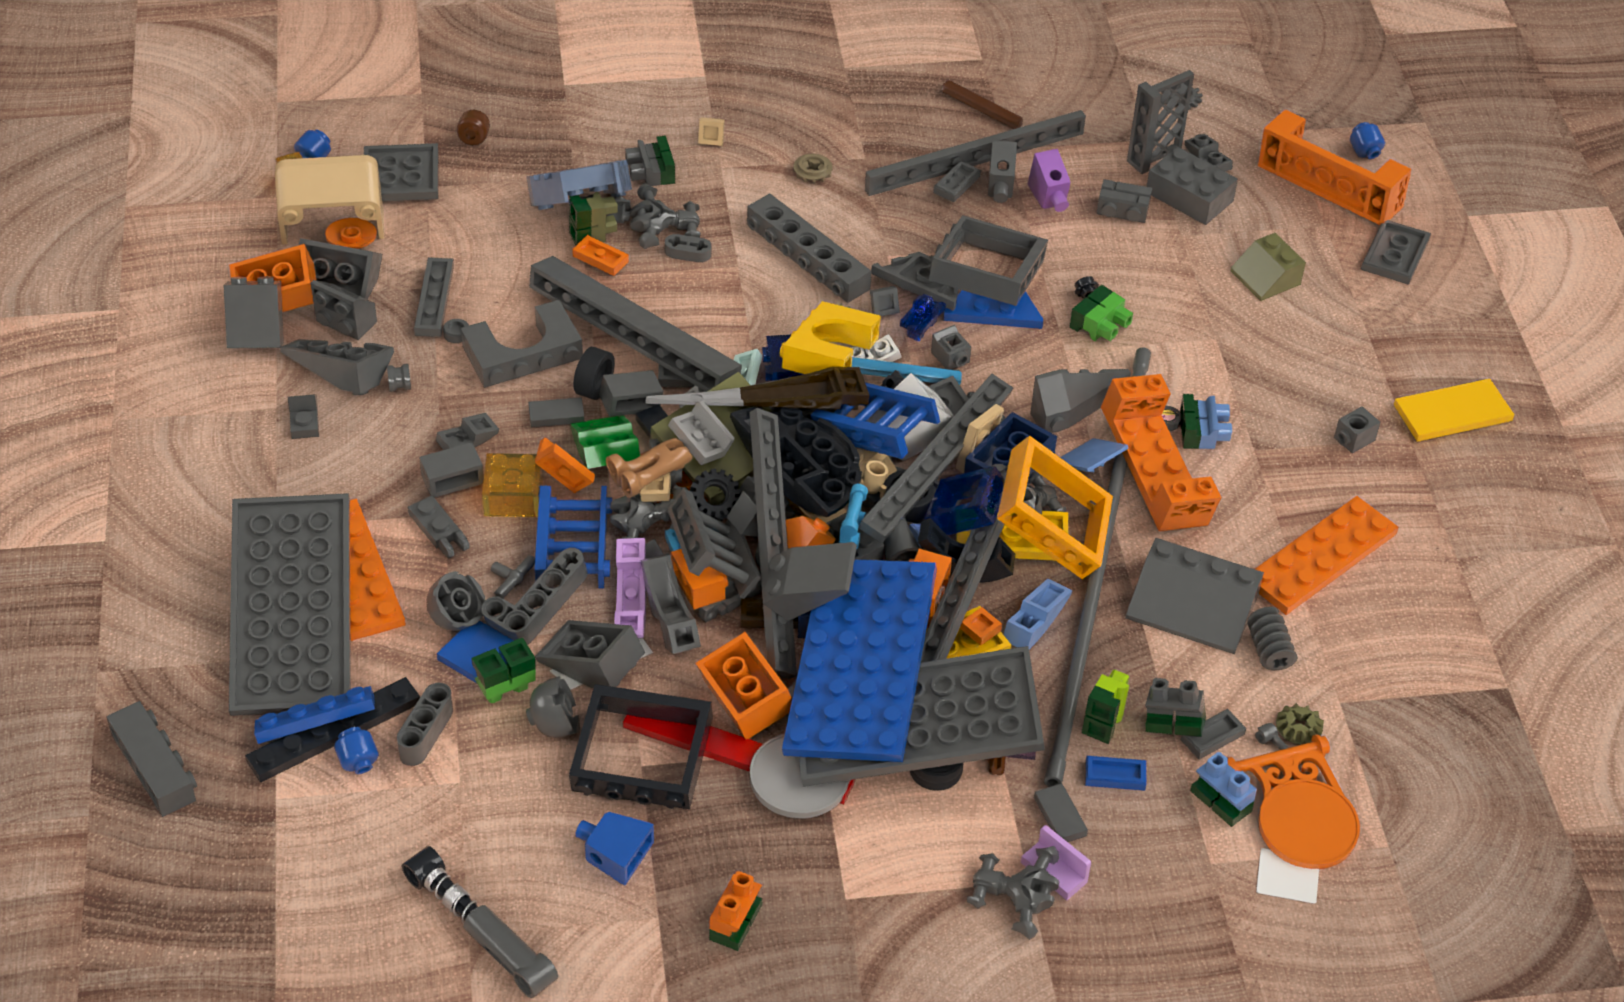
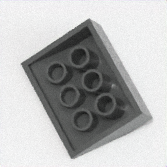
(1195, 595)

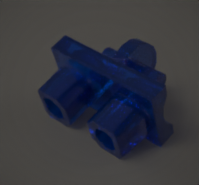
(921, 316)

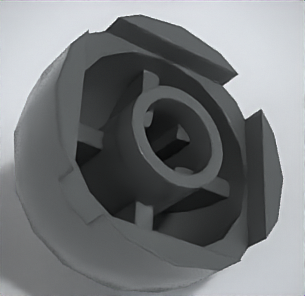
(455, 601)
(552, 709)

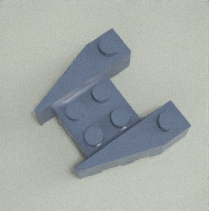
(556, 186)

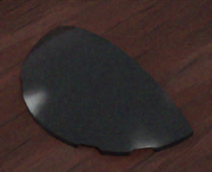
(815, 460)

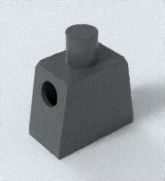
(1002, 180)

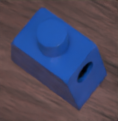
(616, 844)

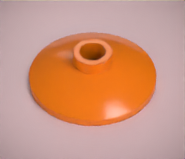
(351, 233)

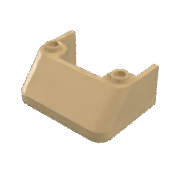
(328, 183)

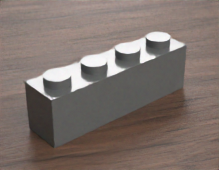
(151, 758)

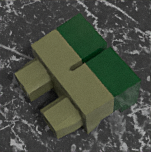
(590, 218)

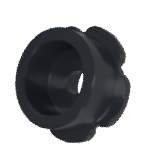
(1085, 286)

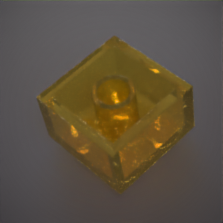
(511, 485)

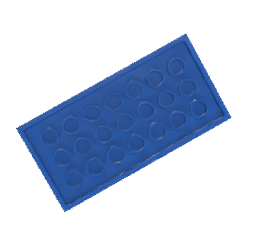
(862, 665)

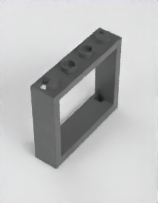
(991, 237)

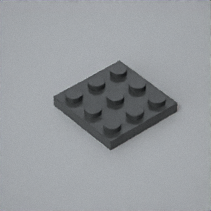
(407, 171)

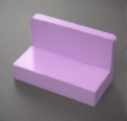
(1070, 870)

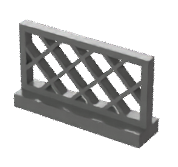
(1147, 120)

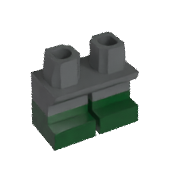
(651, 162)
(1179, 704)

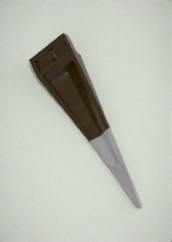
(813, 390)

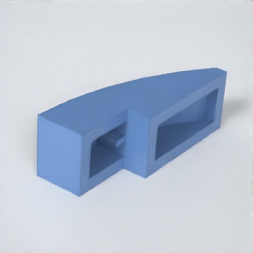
(1036, 614)

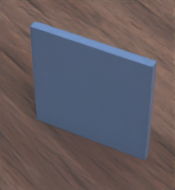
(1093, 454)

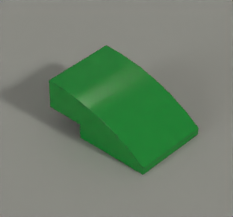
(604, 437)

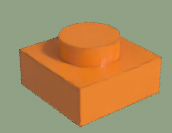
(981, 626)

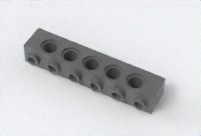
(809, 248)

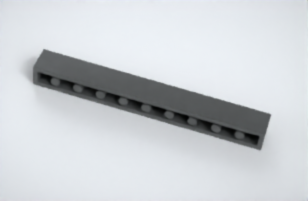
(632, 324)

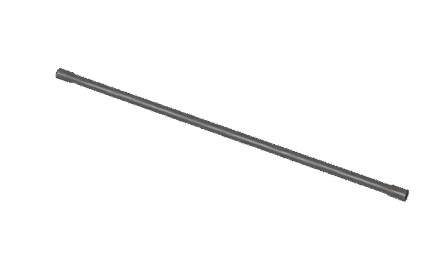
(1057, 763)

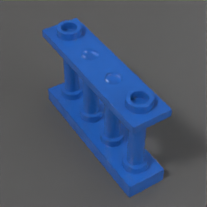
(878, 436)
(546, 525)

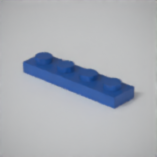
(304, 717)

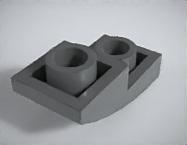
(1208, 150)

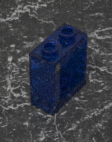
(985, 488)

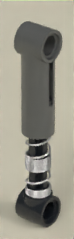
(530, 970)

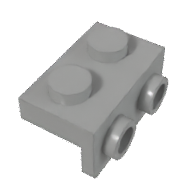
(702, 433)

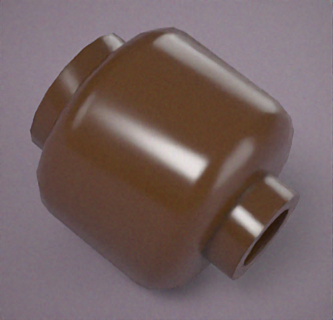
(473, 127)

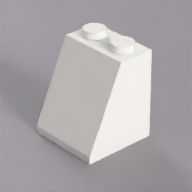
(924, 431)

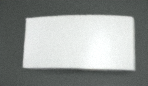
(882, 350)

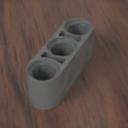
(425, 724)

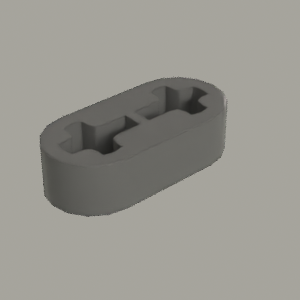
(688, 248)

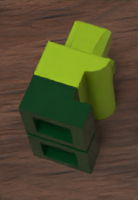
(1106, 706)

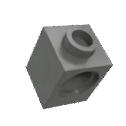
(1357, 429)

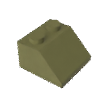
(1269, 267)

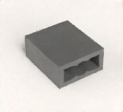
(253, 313)

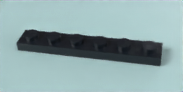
(303, 745)

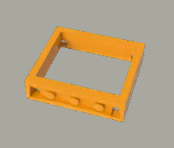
(1039, 529)

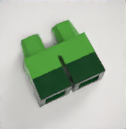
(1100, 314)
(505, 671)

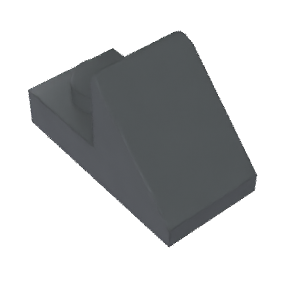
(303, 416)

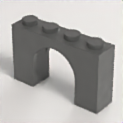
(500, 364)

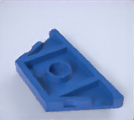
(984, 310)

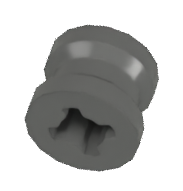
(399, 377)

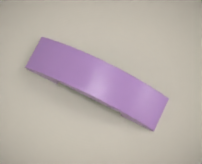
(631, 584)

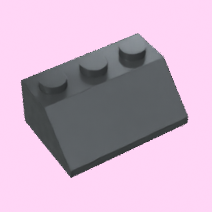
(345, 266)

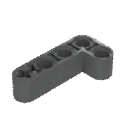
(566, 570)

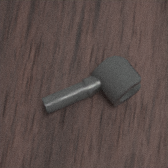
(1269, 732)

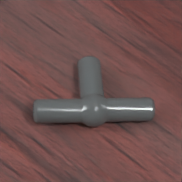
(512, 577)

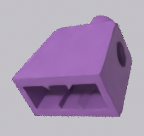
(1049, 180)

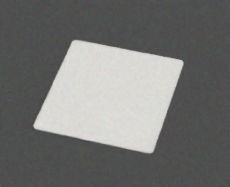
(1285, 879)

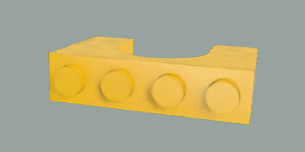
(809, 345)

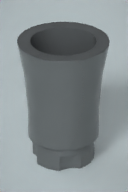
(901, 544)

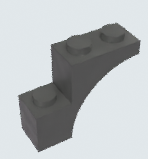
(668, 605)

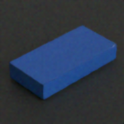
(1115, 773)

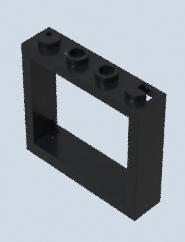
(648, 706)

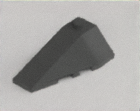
(341, 364)
(1067, 398)

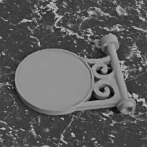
(779, 784)

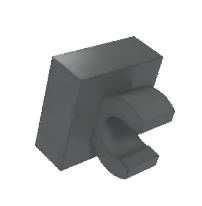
(884, 301)

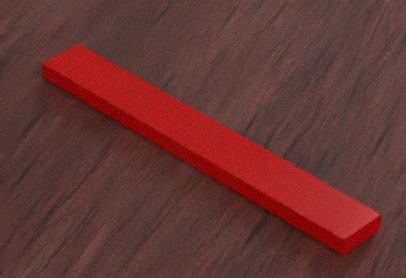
(720, 744)

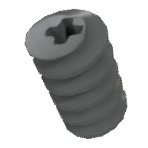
(1271, 639)

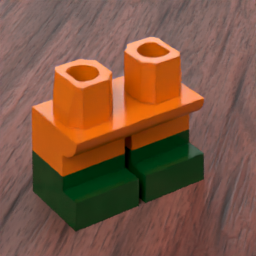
(735, 911)

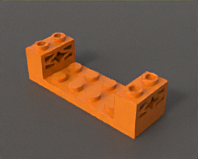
(1366, 193)
(1135, 417)

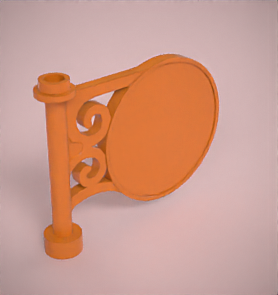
(1302, 817)

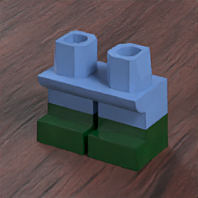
(1200, 422)
(1224, 789)

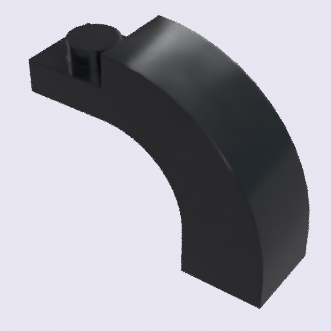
(935, 540)

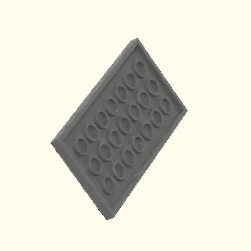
(289, 602)
(959, 714)

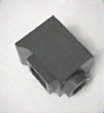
(950, 354)

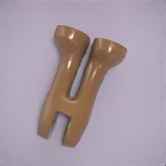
(648, 467)

